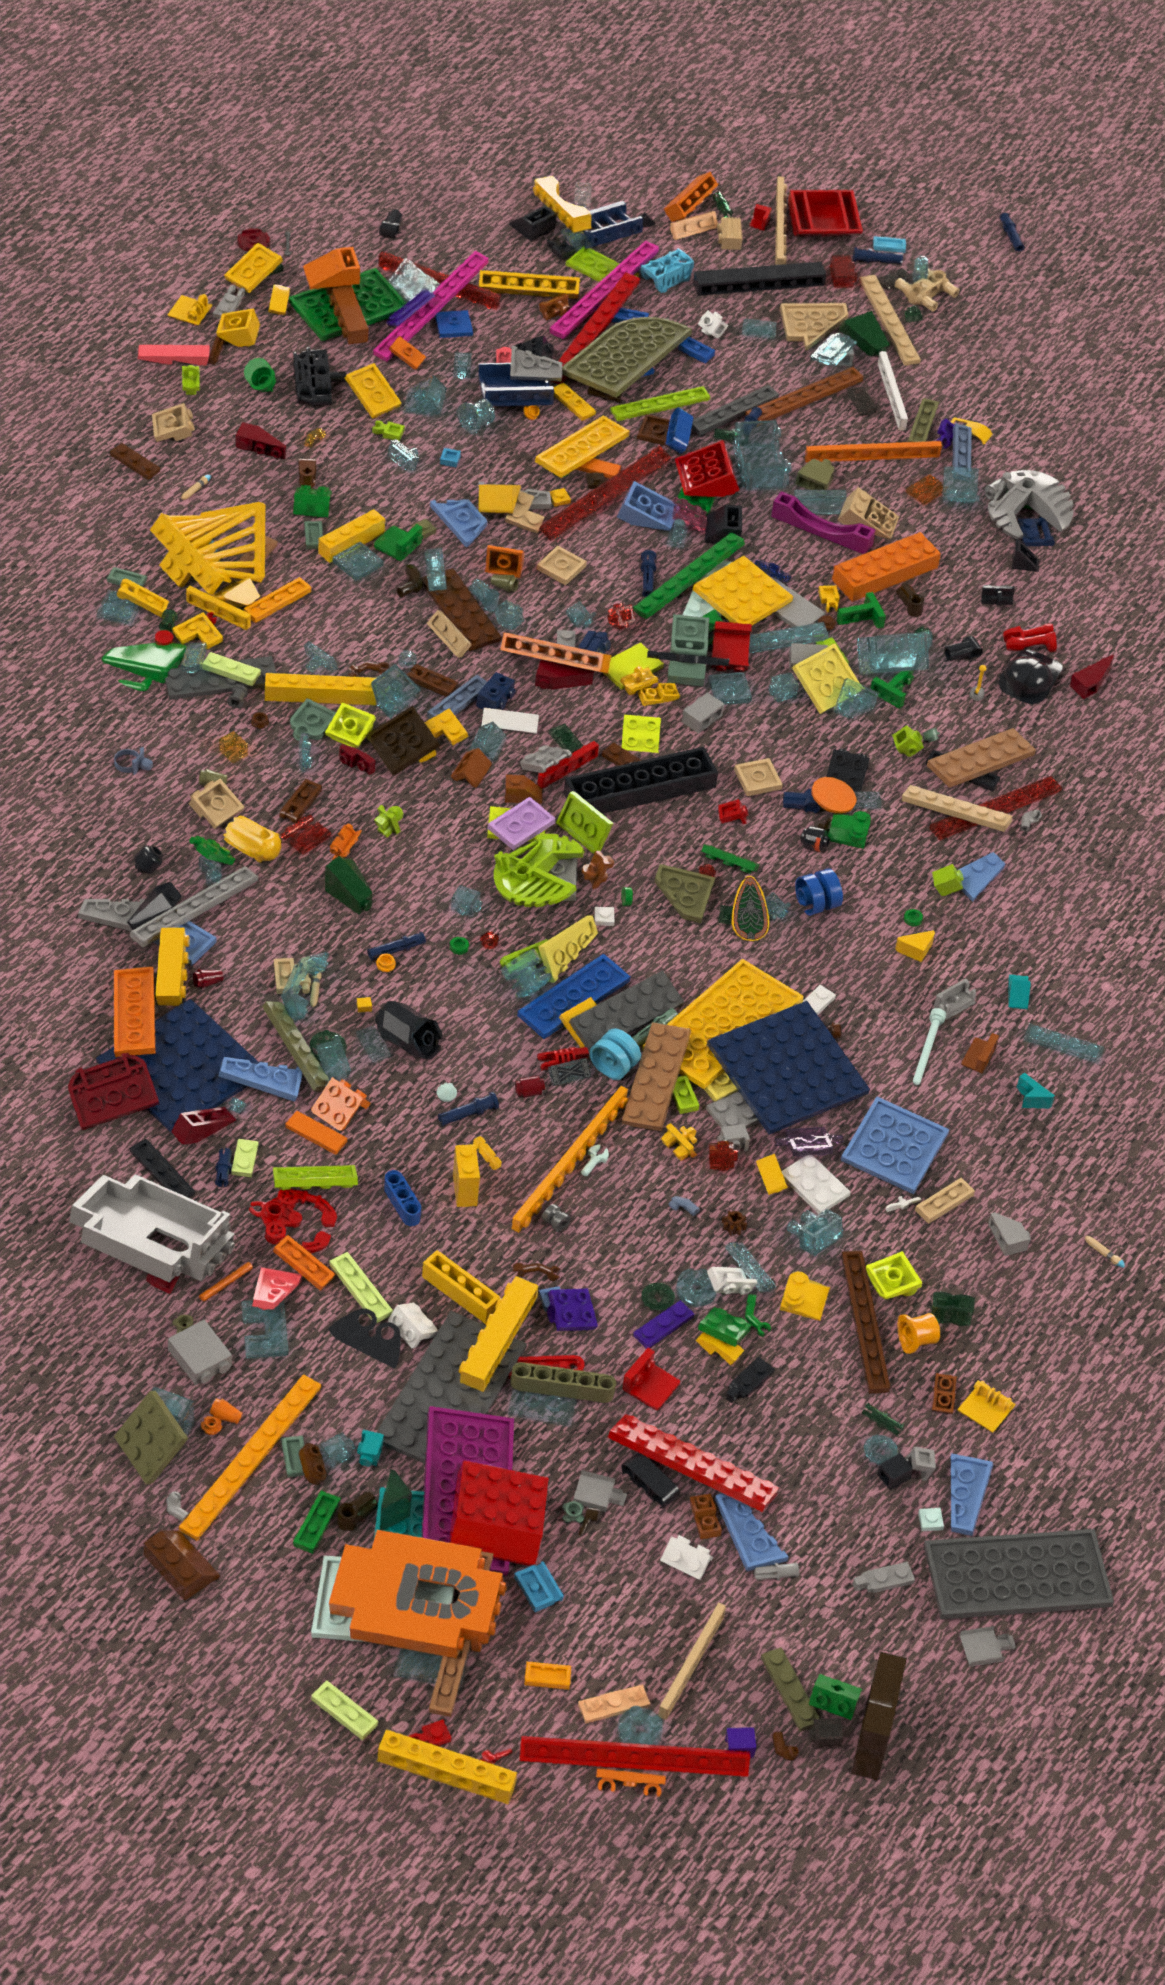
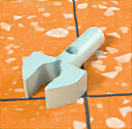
(594, 1159)

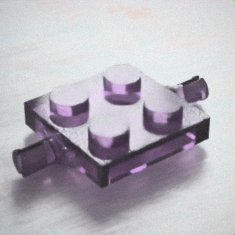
(809, 1141)

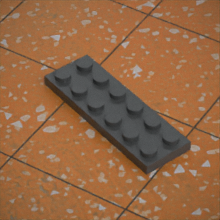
(203, 682)
(627, 1009)

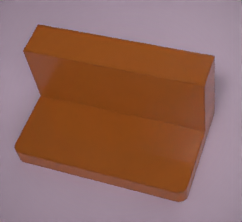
(472, 767)
(980, 1053)

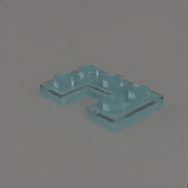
(275, 1340)

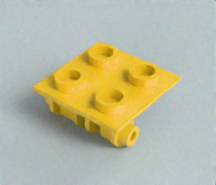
(190, 309)
(986, 1406)

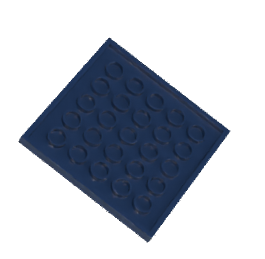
(188, 1063)
(788, 1067)

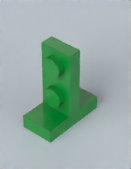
(869, 610)
(892, 691)

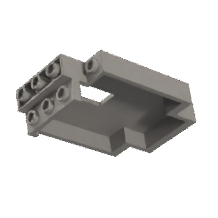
(123, 1217)

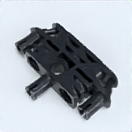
(313, 377)

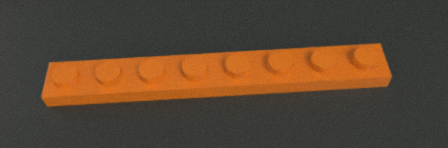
(876, 451)

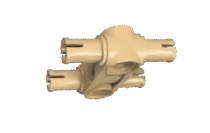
(924, 289)

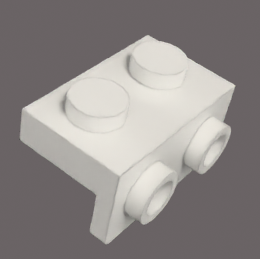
(730, 1280)
(412, 1324)
(685, 1557)

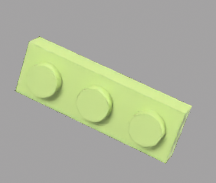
(231, 669)
(344, 1710)

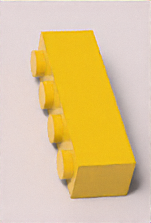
(359, 530)
(171, 966)
(460, 1286)

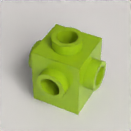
(908, 741)

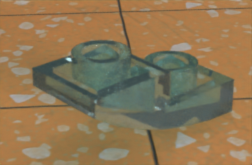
(304, 757)

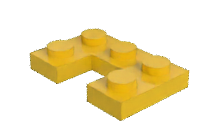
(446, 724)

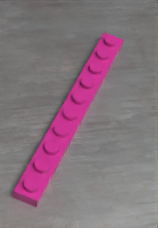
(598, 294)
(443, 295)

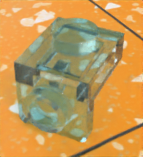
(579, 615)
(212, 870)
(776, 907)

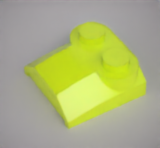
(350, 725)
(894, 1276)

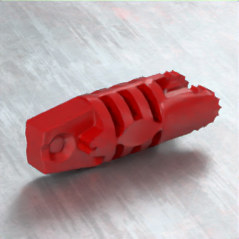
(562, 1056)

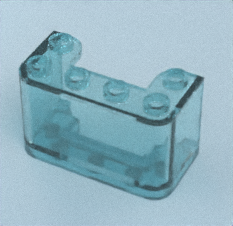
(759, 457)

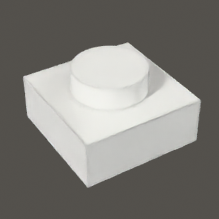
(604, 916)

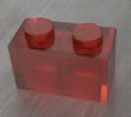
(842, 271)

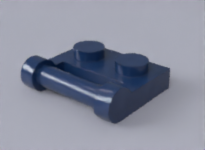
(1031, 534)

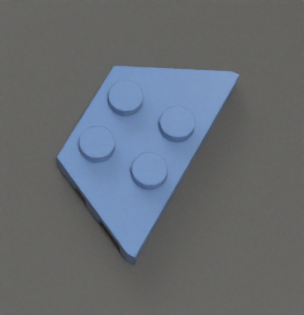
(461, 519)

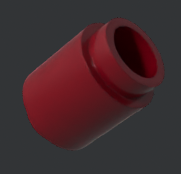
(529, 1086)

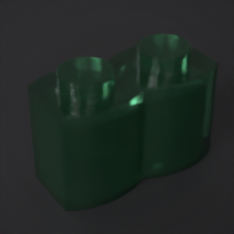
(952, 1308)

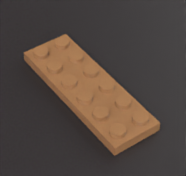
(981, 757)
(656, 1076)

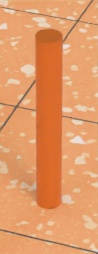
(226, 1281)

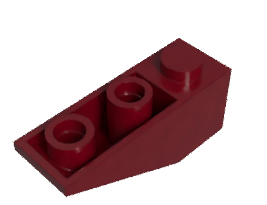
(256, 439)
(1088, 680)

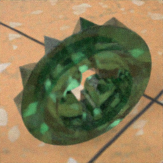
(665, 1293)

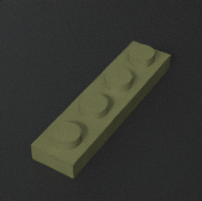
(923, 420)
(789, 1688)

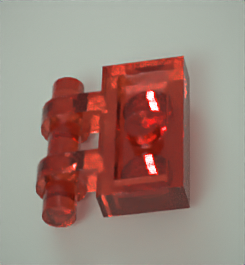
(307, 839)

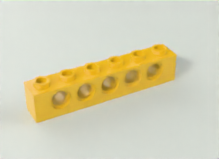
(529, 284)
(447, 1766)

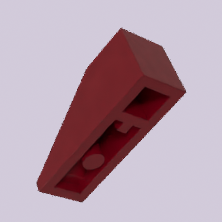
(558, 676)
(198, 1125)

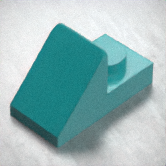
(1018, 991)
(1035, 1094)

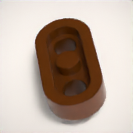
(312, 1464)

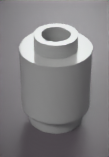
(991, 490)

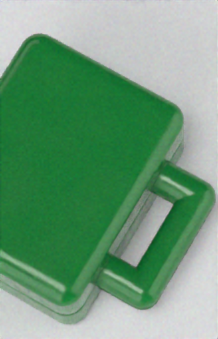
(146, 660)

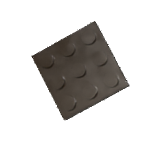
(402, 740)

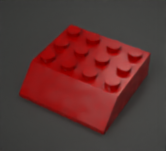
(824, 213)
(499, 1512)

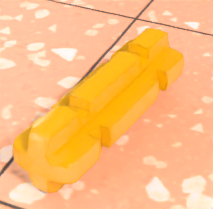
(487, 1153)

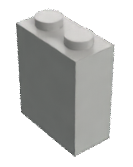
(200, 1352)

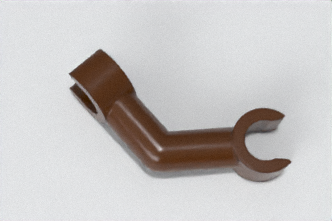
(368, 665)
(522, 1269)

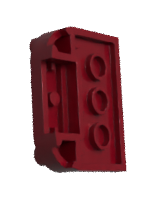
(111, 1090)

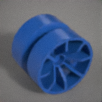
(820, 890)

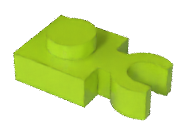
(389, 431)

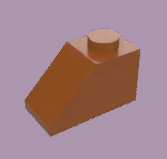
(520, 788)

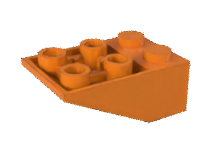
(333, 269)

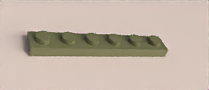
(296, 1045)

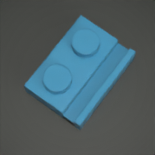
(538, 1586)

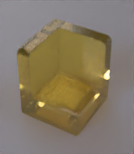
(233, 747)

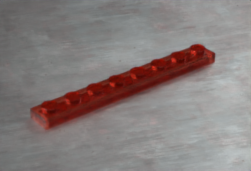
(469, 291)
(1005, 803)

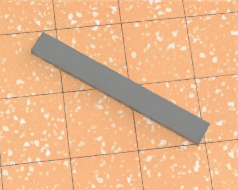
(194, 906)

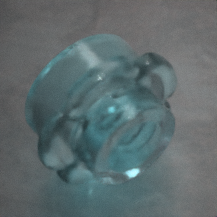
(237, 1105)

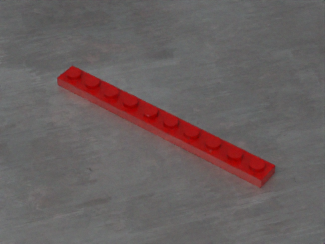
(601, 318)
(634, 1756)

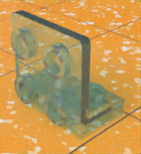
(960, 484)

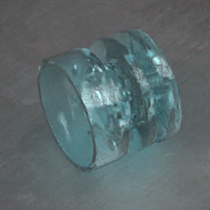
(526, 974)

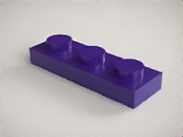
(663, 1324)

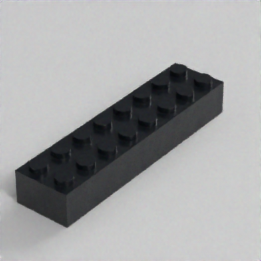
(645, 780)

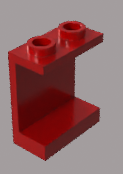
(732, 643)

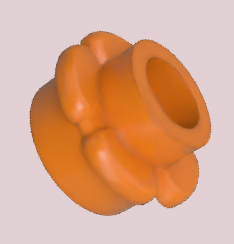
(214, 1429)

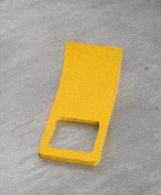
(978, 430)

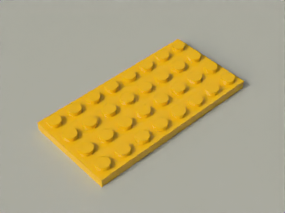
(731, 1002)

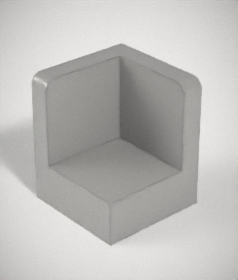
(922, 1460)

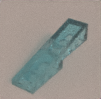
(435, 569)

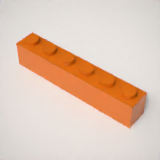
(555, 652)

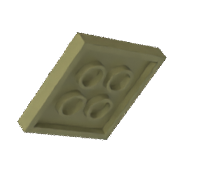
(151, 1437)

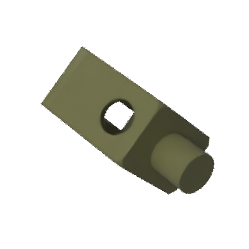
(816, 475)

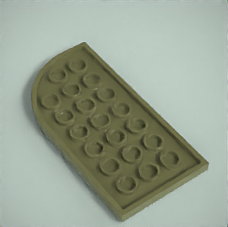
(625, 353)

